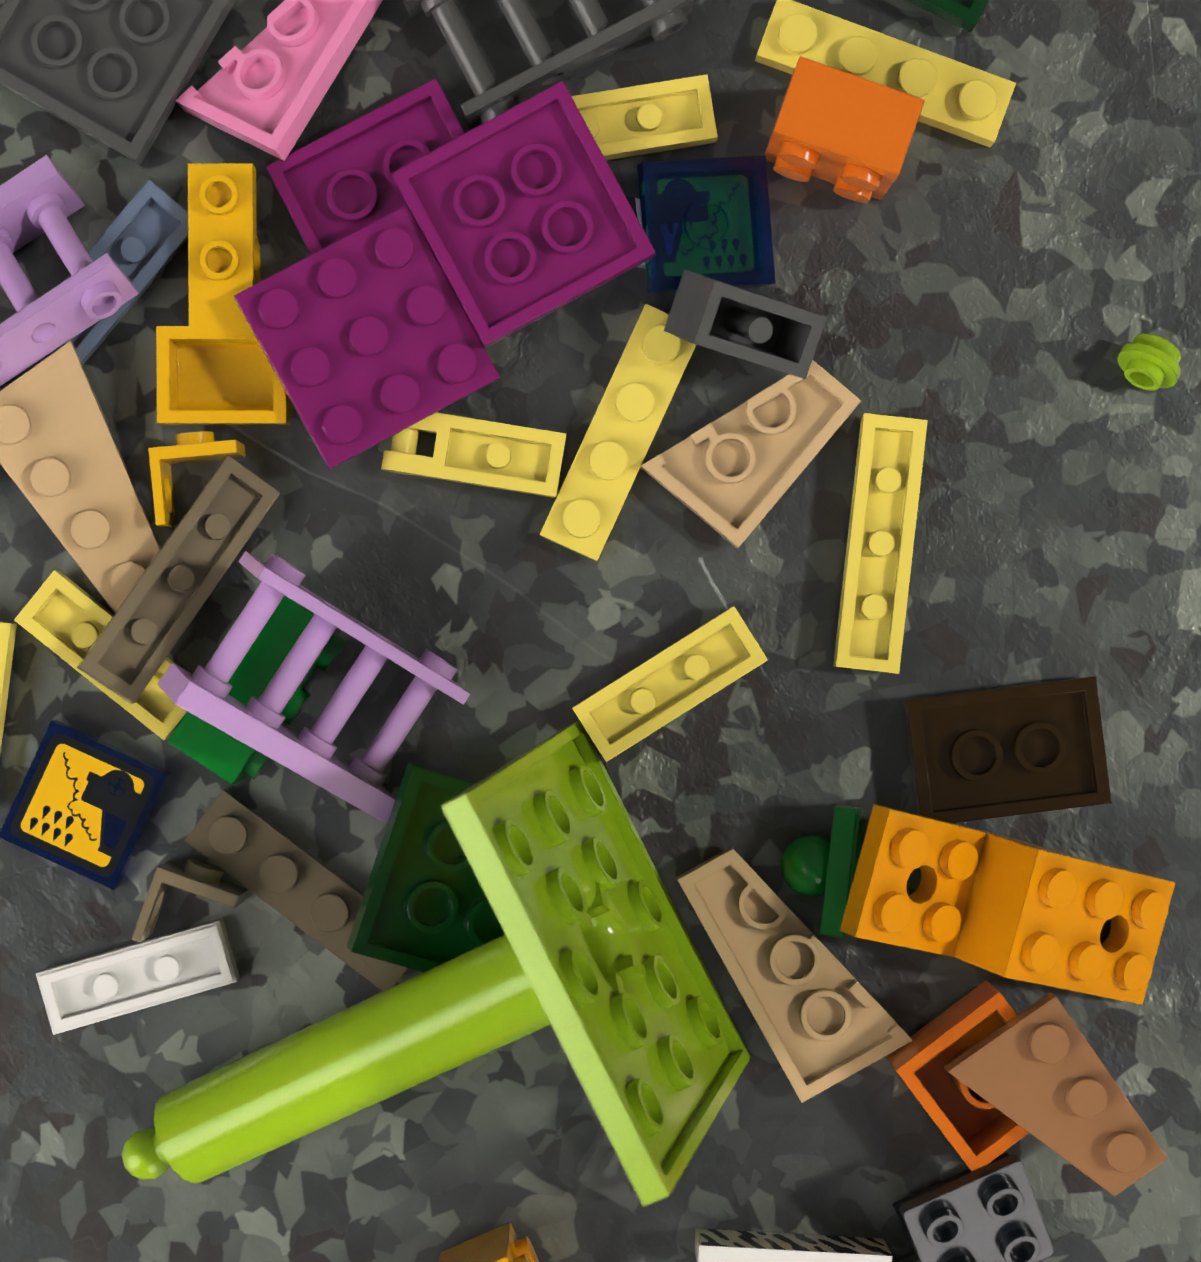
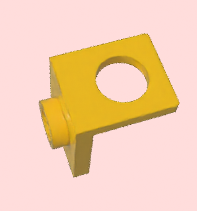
(189, 448)

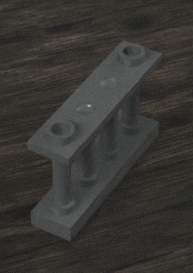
(657, 19)

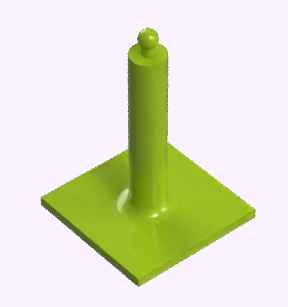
(582, 950)

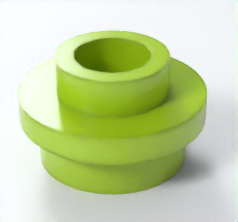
(1150, 362)

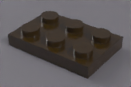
(1007, 750)

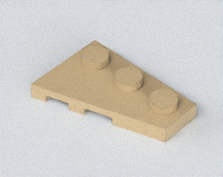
(755, 452)

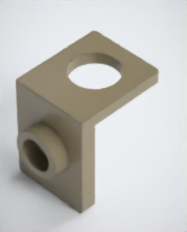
(195, 878)

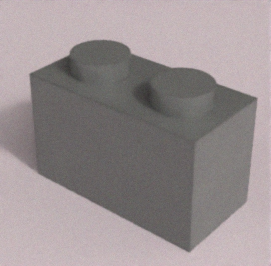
(744, 324)

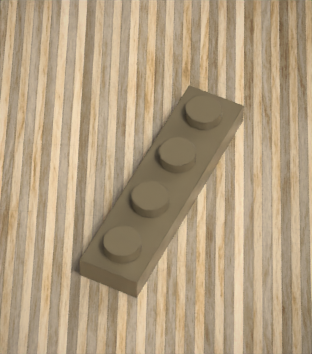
(178, 580)
(287, 880)

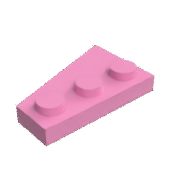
(282, 74)

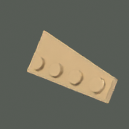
(73, 473)
(796, 989)

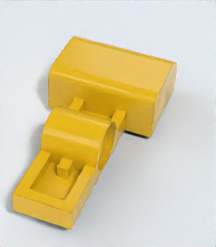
(215, 364)

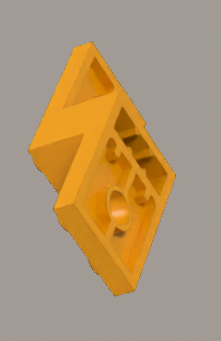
(1007, 906)

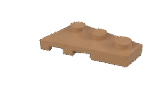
(1062, 1094)

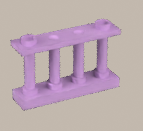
(34, 204)
(261, 719)

